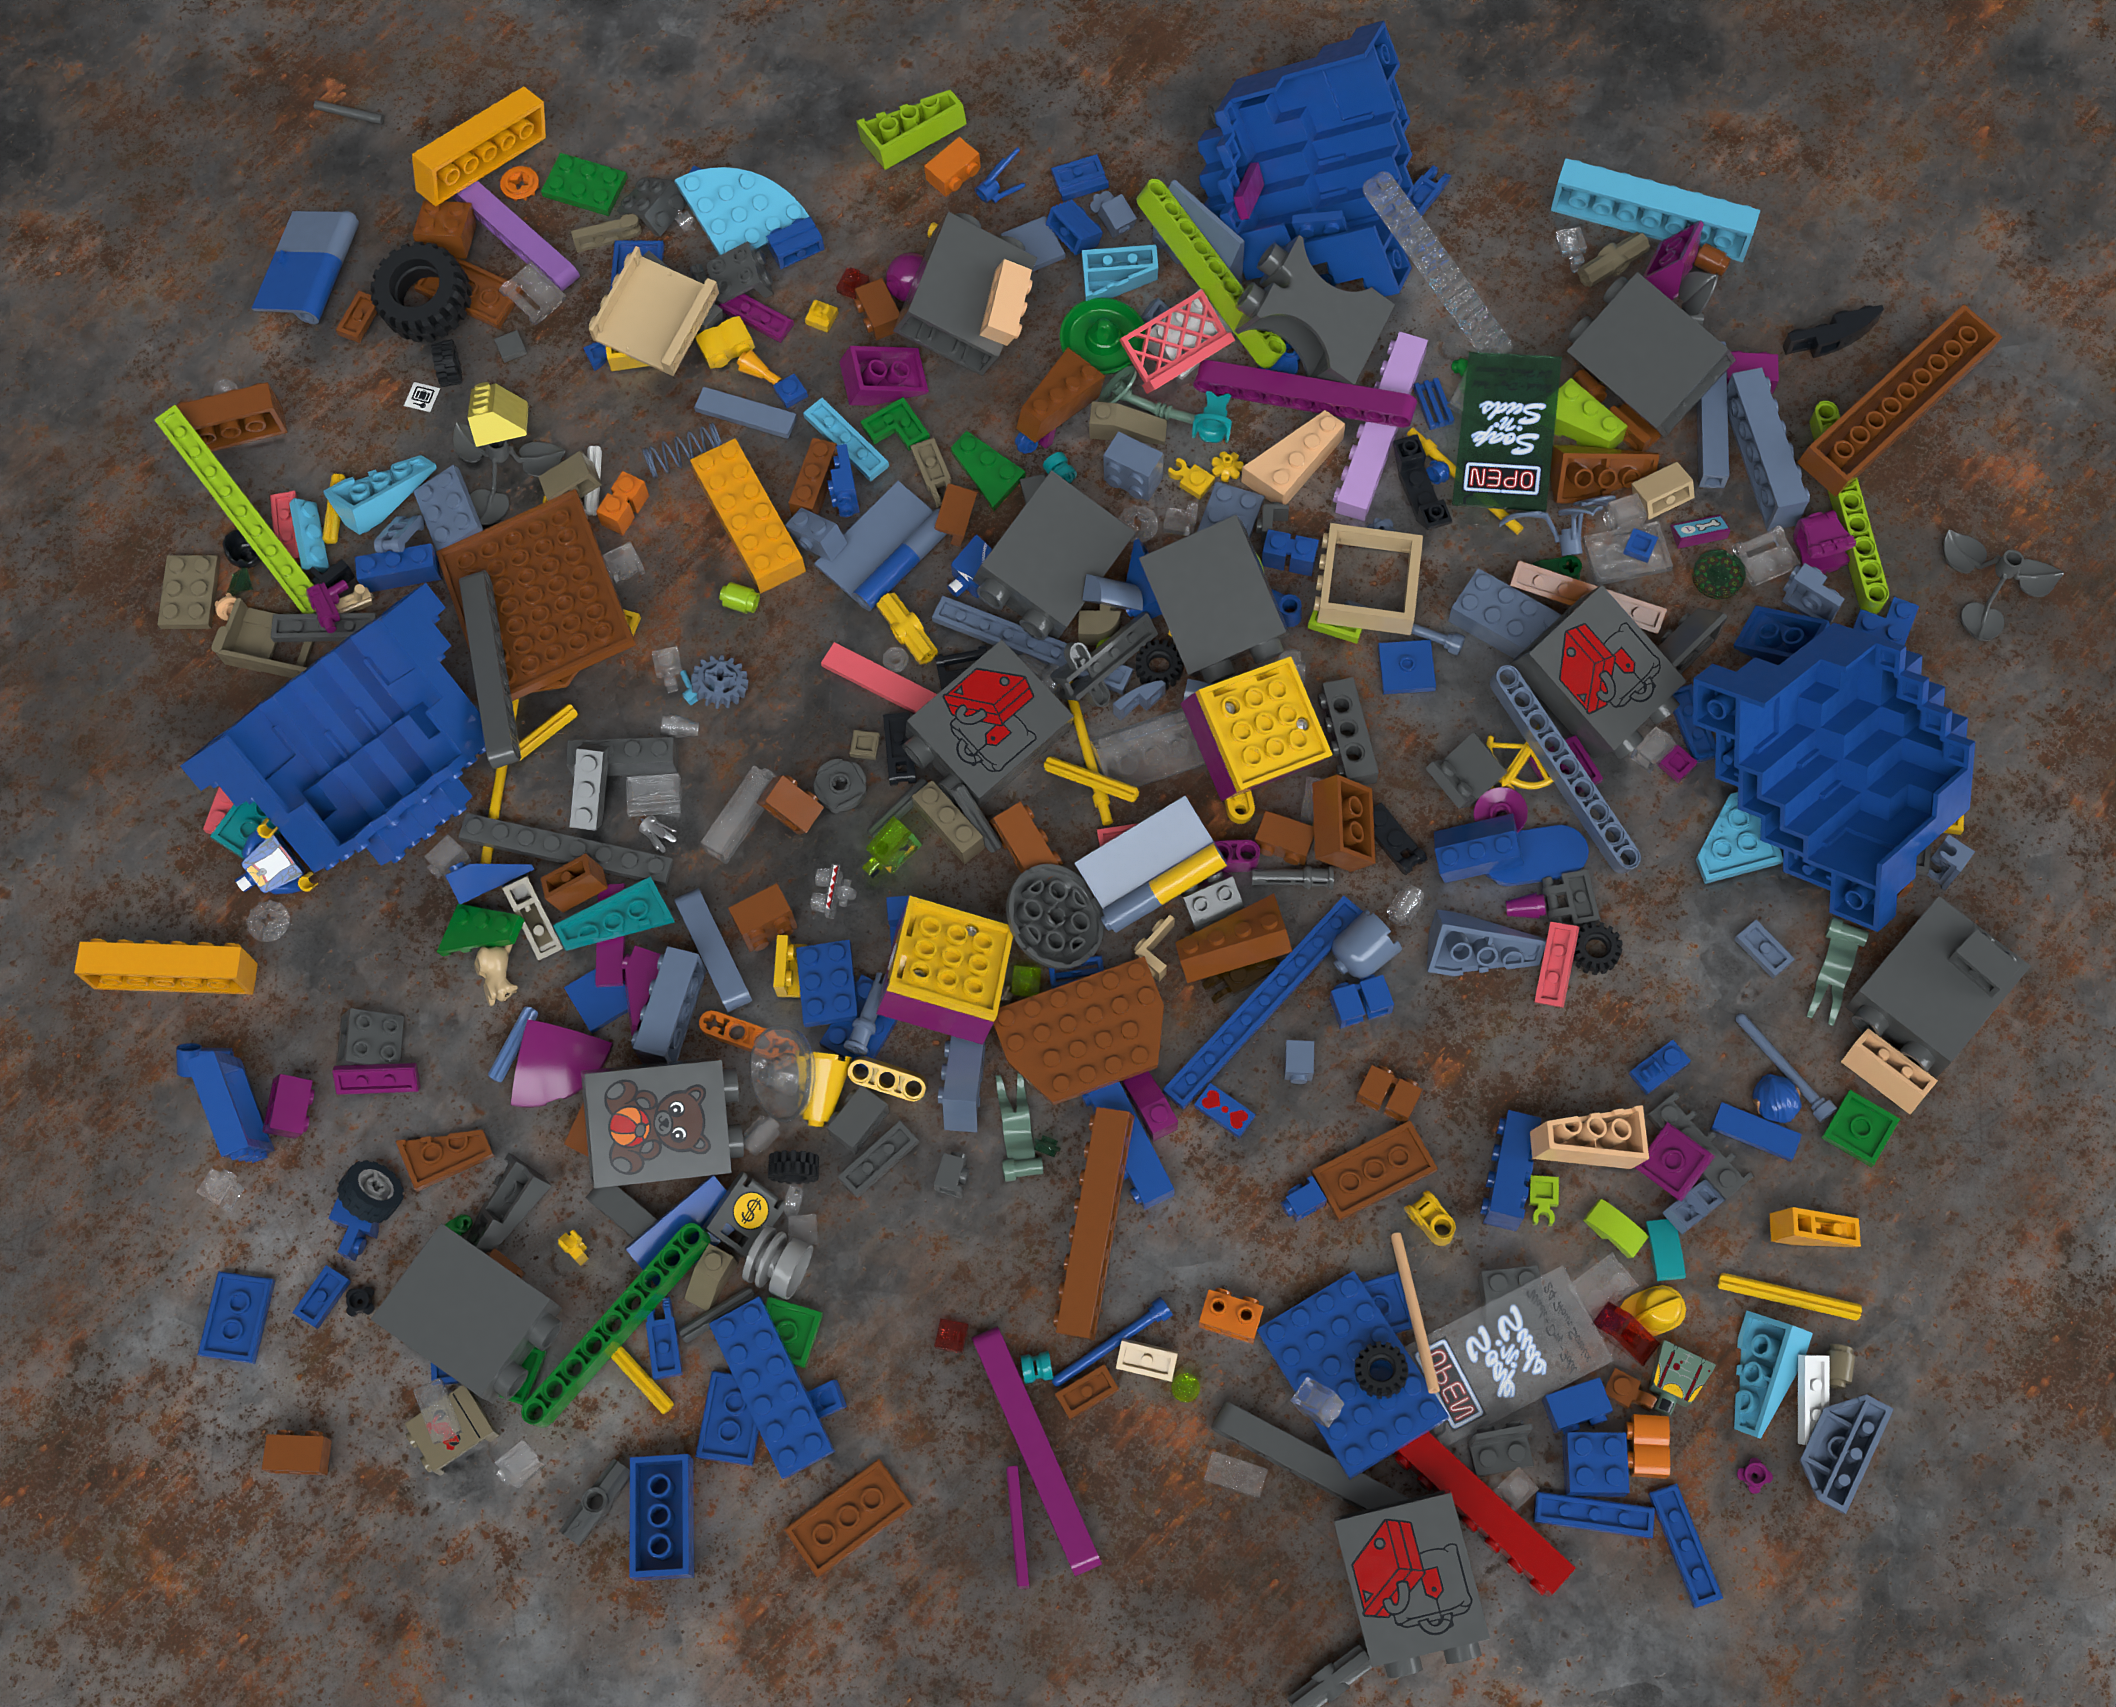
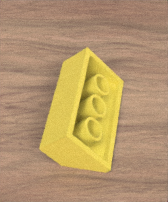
(496, 414)

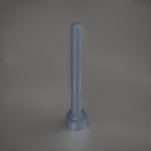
(1451, 642)
(1821, 1107)

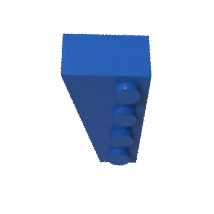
(1511, 1172)

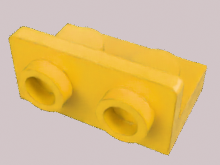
(786, 968)

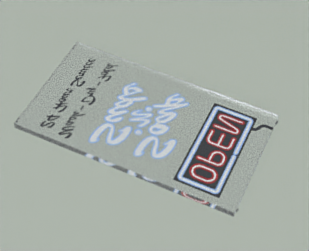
(1511, 1353)

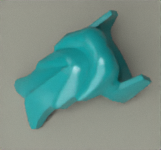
(1213, 423)

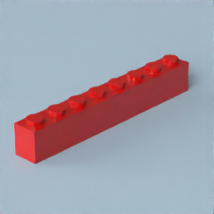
(1487, 1514)

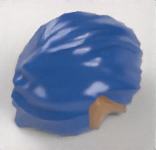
(1777, 1098)

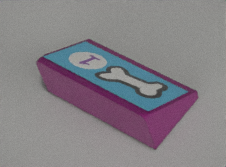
(1700, 531)

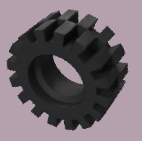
(446, 363)
(1154, 651)
(1612, 944)
(793, 1167)
(1389, 1354)

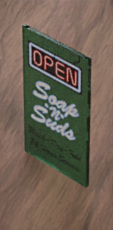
(1507, 431)

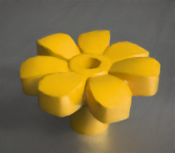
(1227, 466)

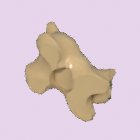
(492, 965)

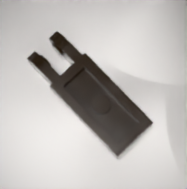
(1240, 978)

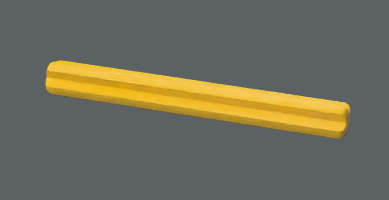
(1789, 1296)

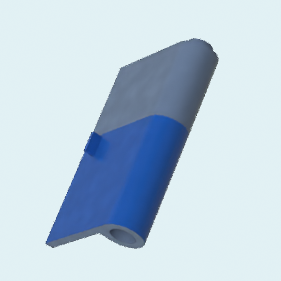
(307, 264)

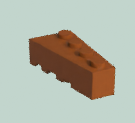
(1060, 395)
(1235, 941)

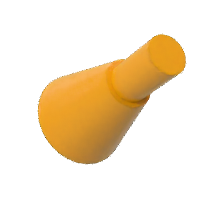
(752, 365)

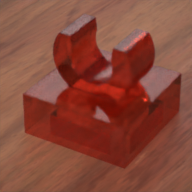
(849, 281)
(951, 1336)

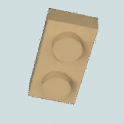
(1147, 1359)

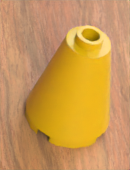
(829, 1082)

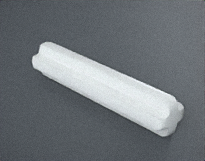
(591, 500)

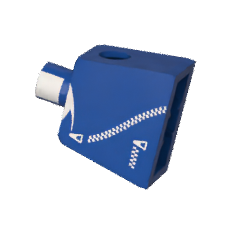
(966, 567)

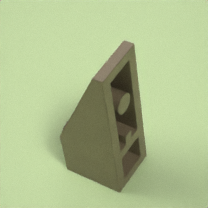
(1110, 418)
(537, 924)

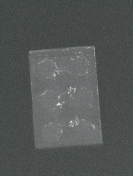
(1610, 564)

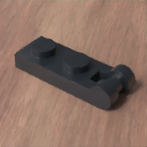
(896, 756)
(1395, 840)

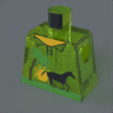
(890, 848)

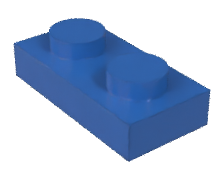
(321, 1297)

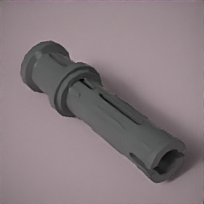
(1305, 877)

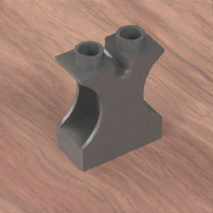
(1322, 323)

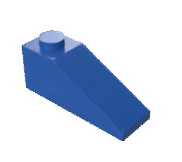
(1137, 576)
(476, 879)

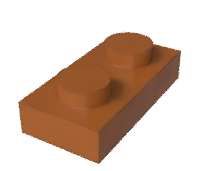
(357, 317)
(1087, 1392)

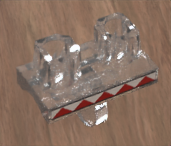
(832, 880)

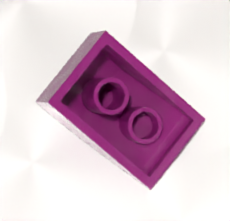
(882, 374)

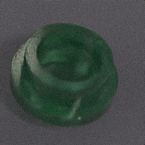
(1047, 1146)

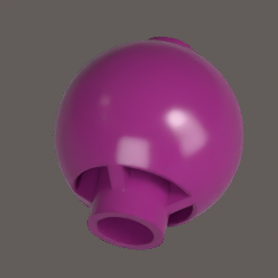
(902, 273)

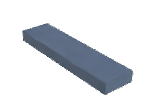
(745, 412)

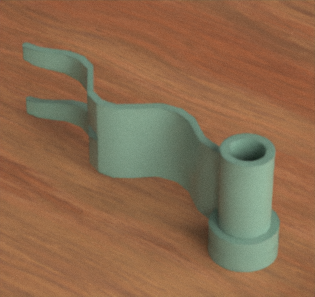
(1837, 964)
(1017, 1134)

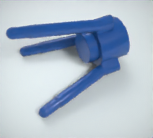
(989, 187)

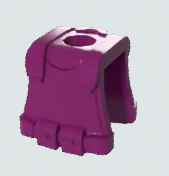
(1823, 541)

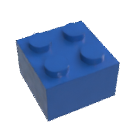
(1595, 1464)

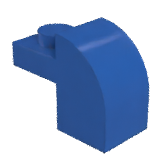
(354, 1238)

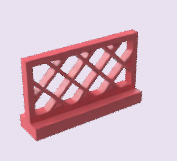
(1188, 359)

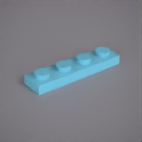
(839, 431)

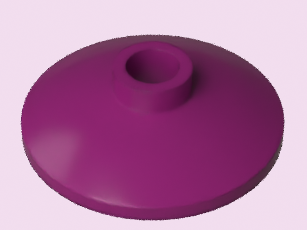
(1501, 800)

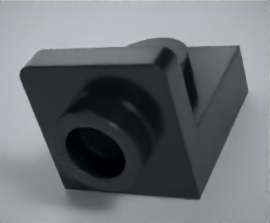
(333, 575)

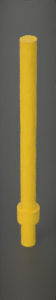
(1431, 450)
(1100, 798)

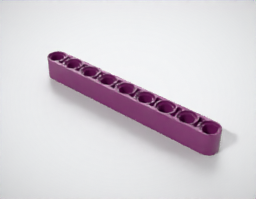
(1306, 393)
(1036, 1451)

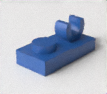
(1659, 1067)

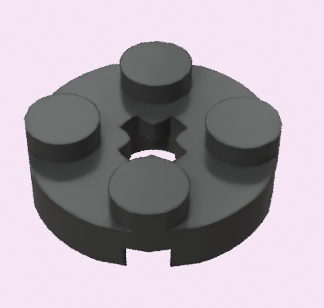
(838, 799)

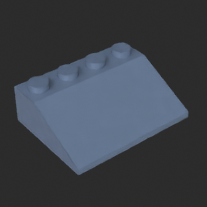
(1222, 238)

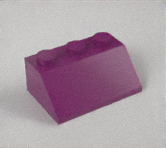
(1674, 260)

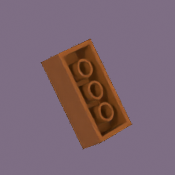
(236, 416)

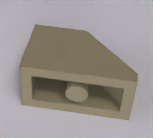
(710, 1277)

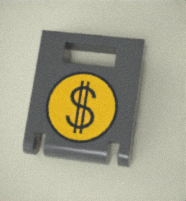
(746, 1210)

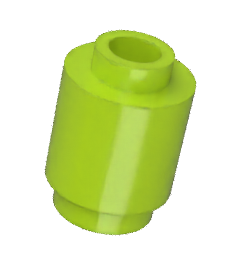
(739, 598)

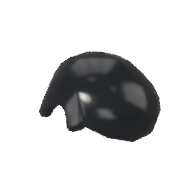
(239, 551)

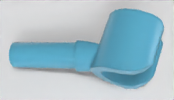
(690, 697)

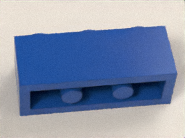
(398, 569)

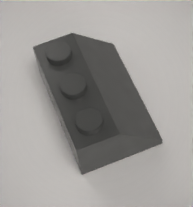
(1692, 637)

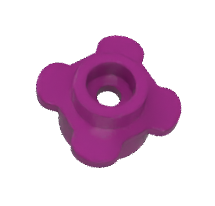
(1763, 1475)

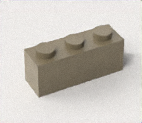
(948, 822)

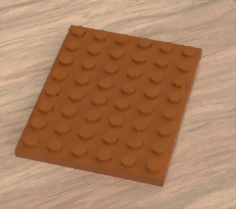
(548, 590)

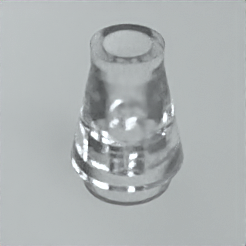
(678, 726)

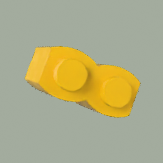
(724, 342)

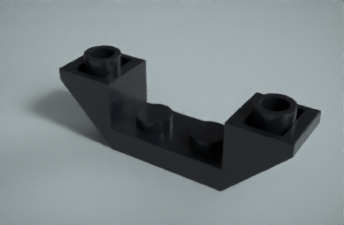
(1417, 485)

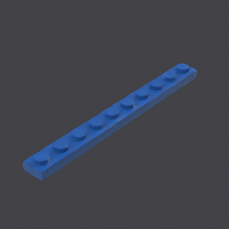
(1260, 1005)

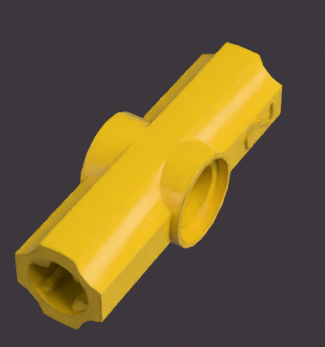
(907, 628)

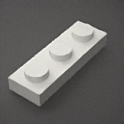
(1812, 1392)

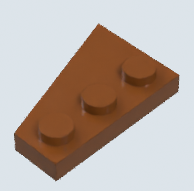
(438, 1158)

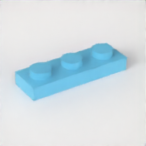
(309, 535)

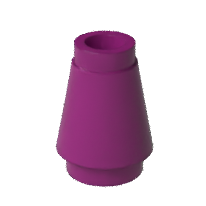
(1527, 906)

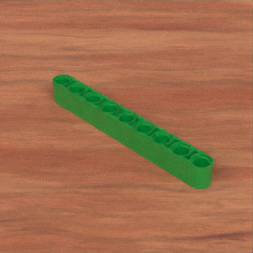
(603, 1331)

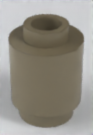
(1840, 1365)

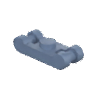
(398, 533)

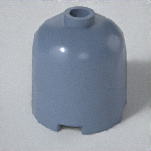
(1364, 946)

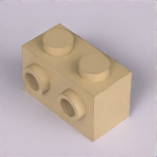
(1664, 489)

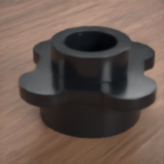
(354, 1295)

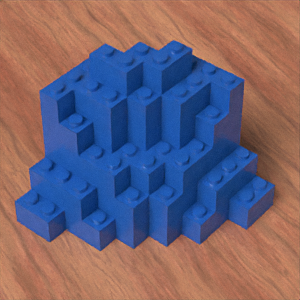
(1317, 141)
(356, 743)
(1841, 762)

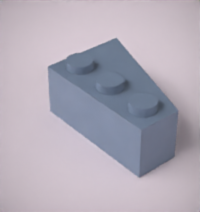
(962, 1084)

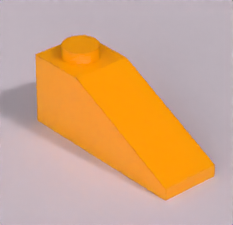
(1814, 1228)

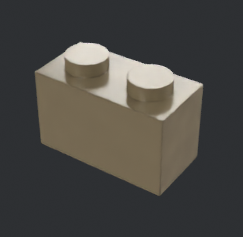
(573, 473)

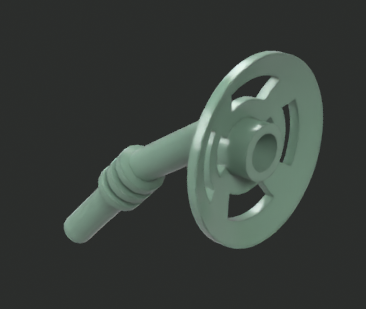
(1122, 391)

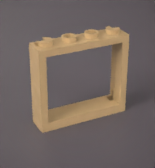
(1361, 616)

